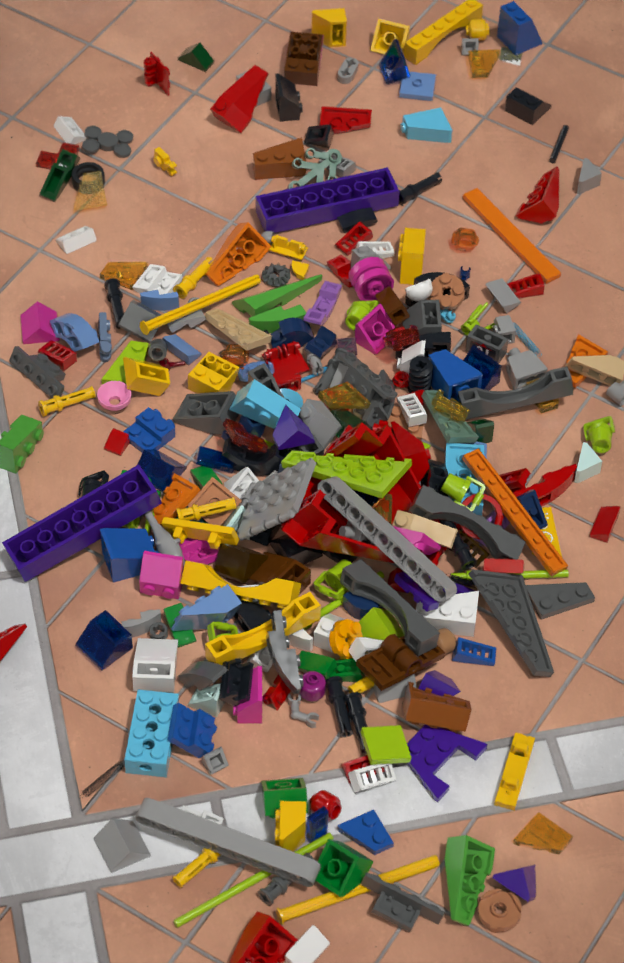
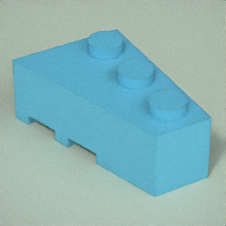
(261, 404)

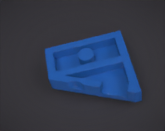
(368, 832)

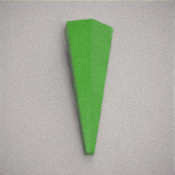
(281, 295)

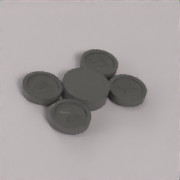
(107, 141)

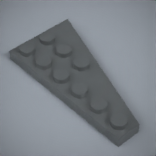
(512, 606)

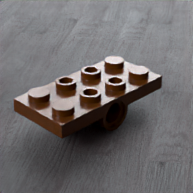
(395, 662)

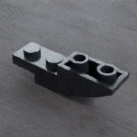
(436, 476)

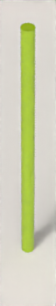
(243, 885)

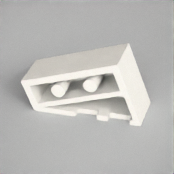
(454, 614)

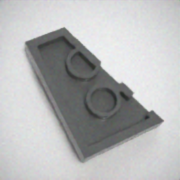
(559, 598)

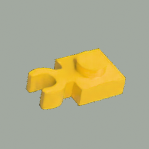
(163, 161)

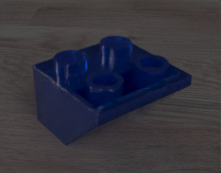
(104, 640)

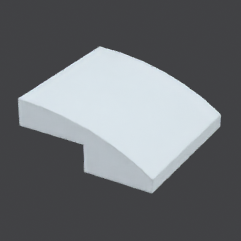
(157, 278)

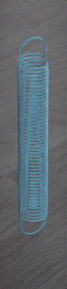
(533, 349)

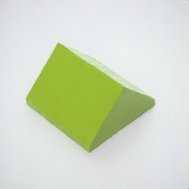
(379, 624)

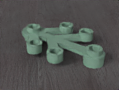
(316, 168)

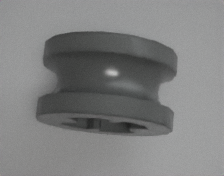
(158, 626)

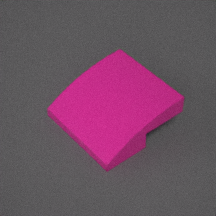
(198, 551)

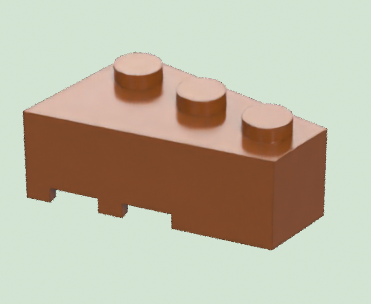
(277, 160)
(435, 710)

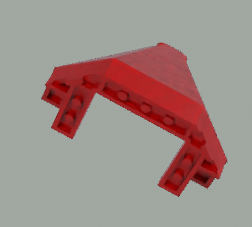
(314, 526)

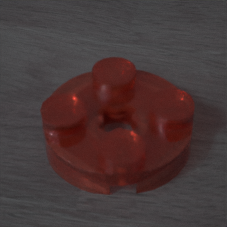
(400, 337)

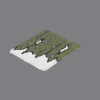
(508, 56)

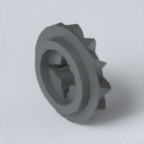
(273, 279)

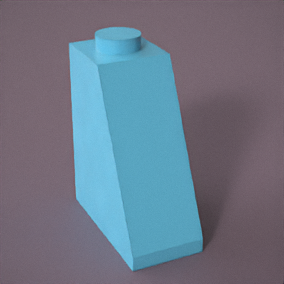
(427, 126)

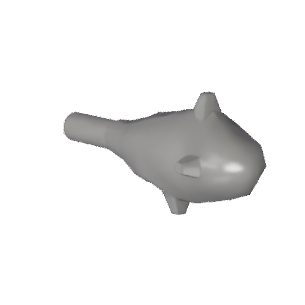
(164, 542)

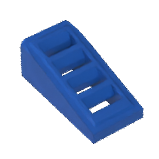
(473, 658)

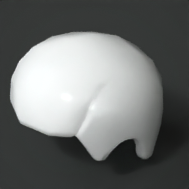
(420, 291)

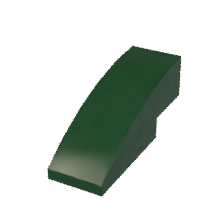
(59, 175)

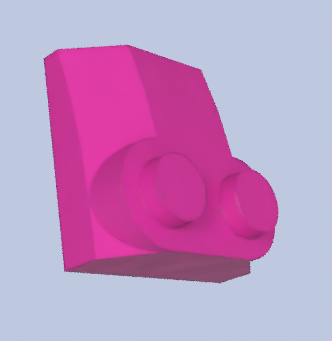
(420, 541)

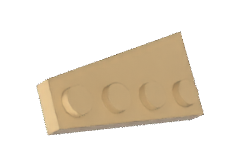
(238, 330)

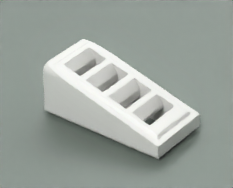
(378, 248)
(412, 419)
(363, 646)
(359, 779)

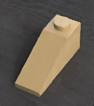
(601, 368)
(438, 532)

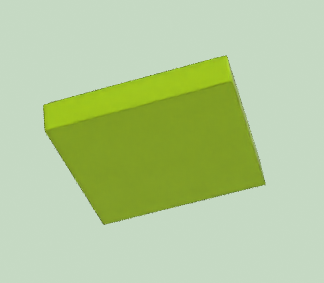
(385, 745)

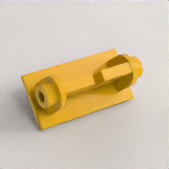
(292, 249)

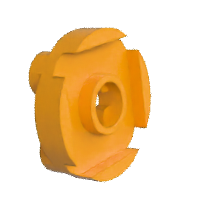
(344, 629)

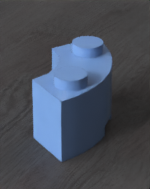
(74, 331)

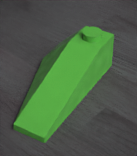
(466, 870)

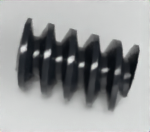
(420, 374)

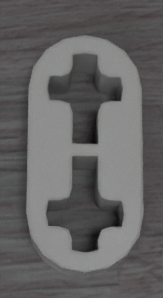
(346, 69)

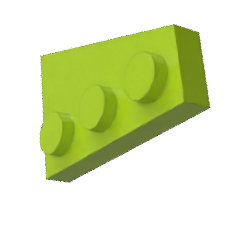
(134, 350)

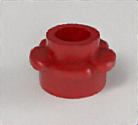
(401, 379)

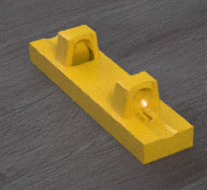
(201, 531)
(514, 771)

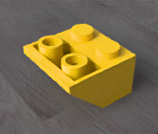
(331, 24)
(212, 375)
(145, 376)
(290, 825)

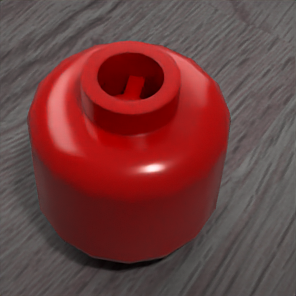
(326, 799)

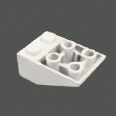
(155, 665)

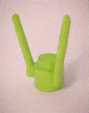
(472, 320)

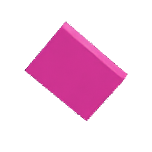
(37, 325)
(372, 329)

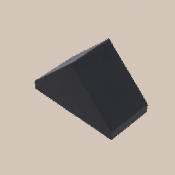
(319, 135)

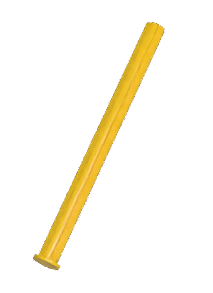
(198, 304)
(331, 898)

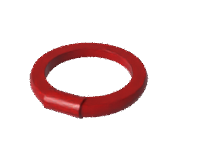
(499, 515)

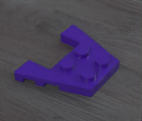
(420, 594)
(432, 749)

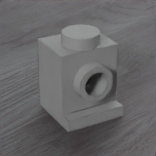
(505, 327)

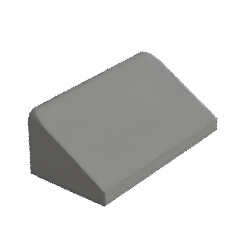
(503, 294)
(395, 691)

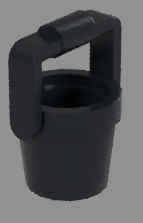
(91, 482)

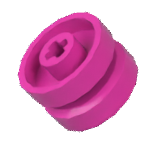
(370, 278)

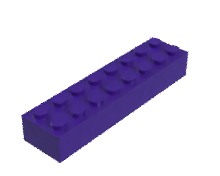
(326, 200)
(80, 522)

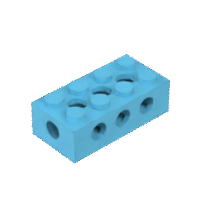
(456, 466)
(147, 744)

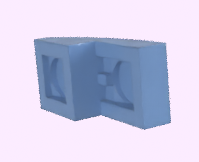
(160, 302)

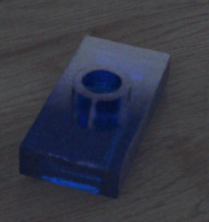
(213, 459)
(317, 824)

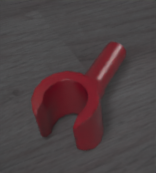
(165, 363)

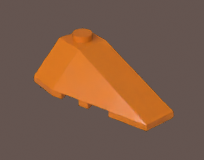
(237, 253)

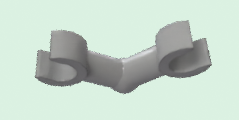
(295, 714)

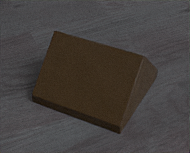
(238, 562)

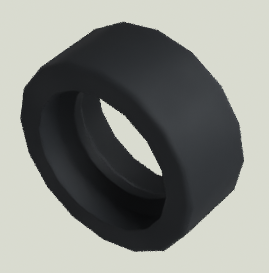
(82, 168)

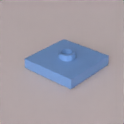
(418, 86)

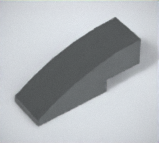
(201, 674)

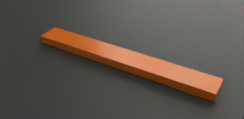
(511, 235)
(515, 512)

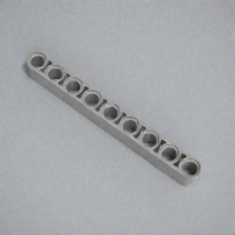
(396, 541)
(228, 842)

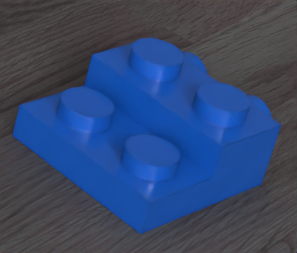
(150, 430)
(192, 730)

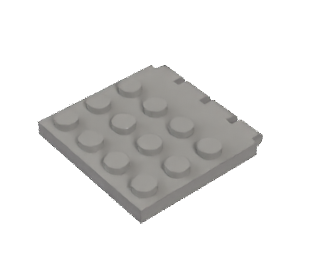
(276, 499)

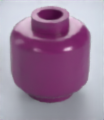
(313, 686)

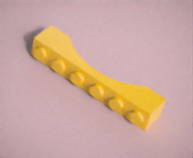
(421, 44)
(203, 576)
(299, 614)

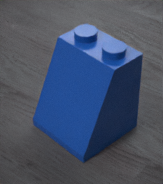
(517, 29)
(453, 374)
(124, 551)

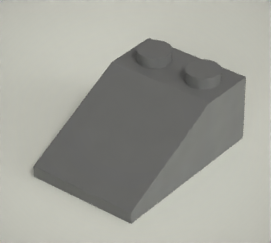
(206, 411)

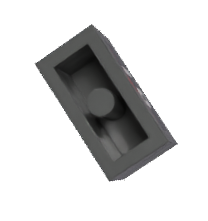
(487, 341)

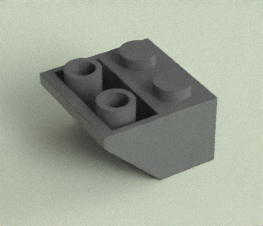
(425, 316)

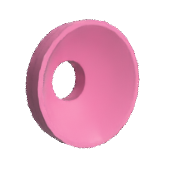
(114, 390)

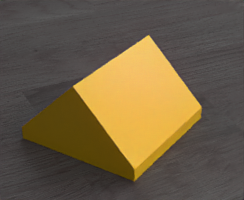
(386, 33)

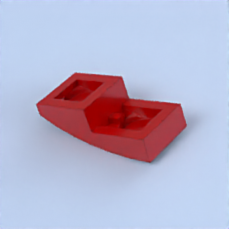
(341, 267)

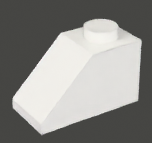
(408, 354)
(323, 629)

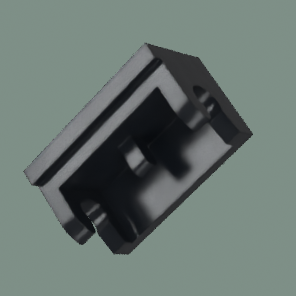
(236, 682)

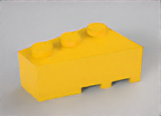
(411, 254)

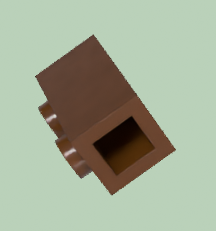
(392, 305)

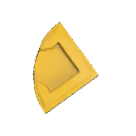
(300, 269)

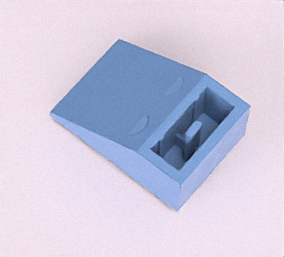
(216, 607)

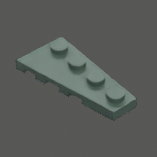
(452, 430)

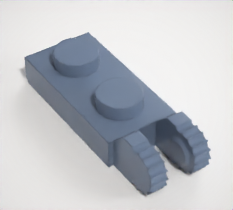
(105, 345)

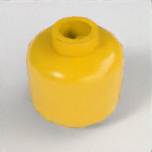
(478, 29)

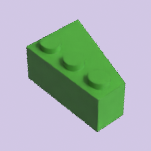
(19, 442)

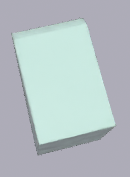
(588, 464)
(207, 700)

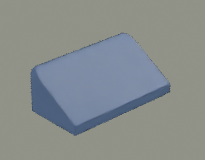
(181, 348)

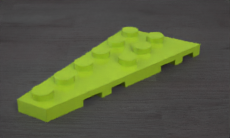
(357, 471)

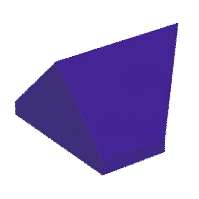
(291, 431)
(439, 683)
(520, 881)

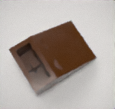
(303, 58)
(282, 568)

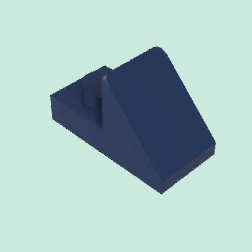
(322, 343)
(532, 505)

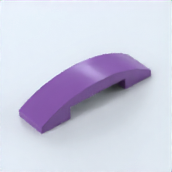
(324, 304)

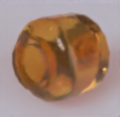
(464, 239)
(236, 354)

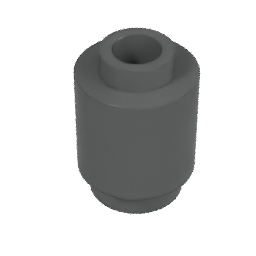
(157, 355)

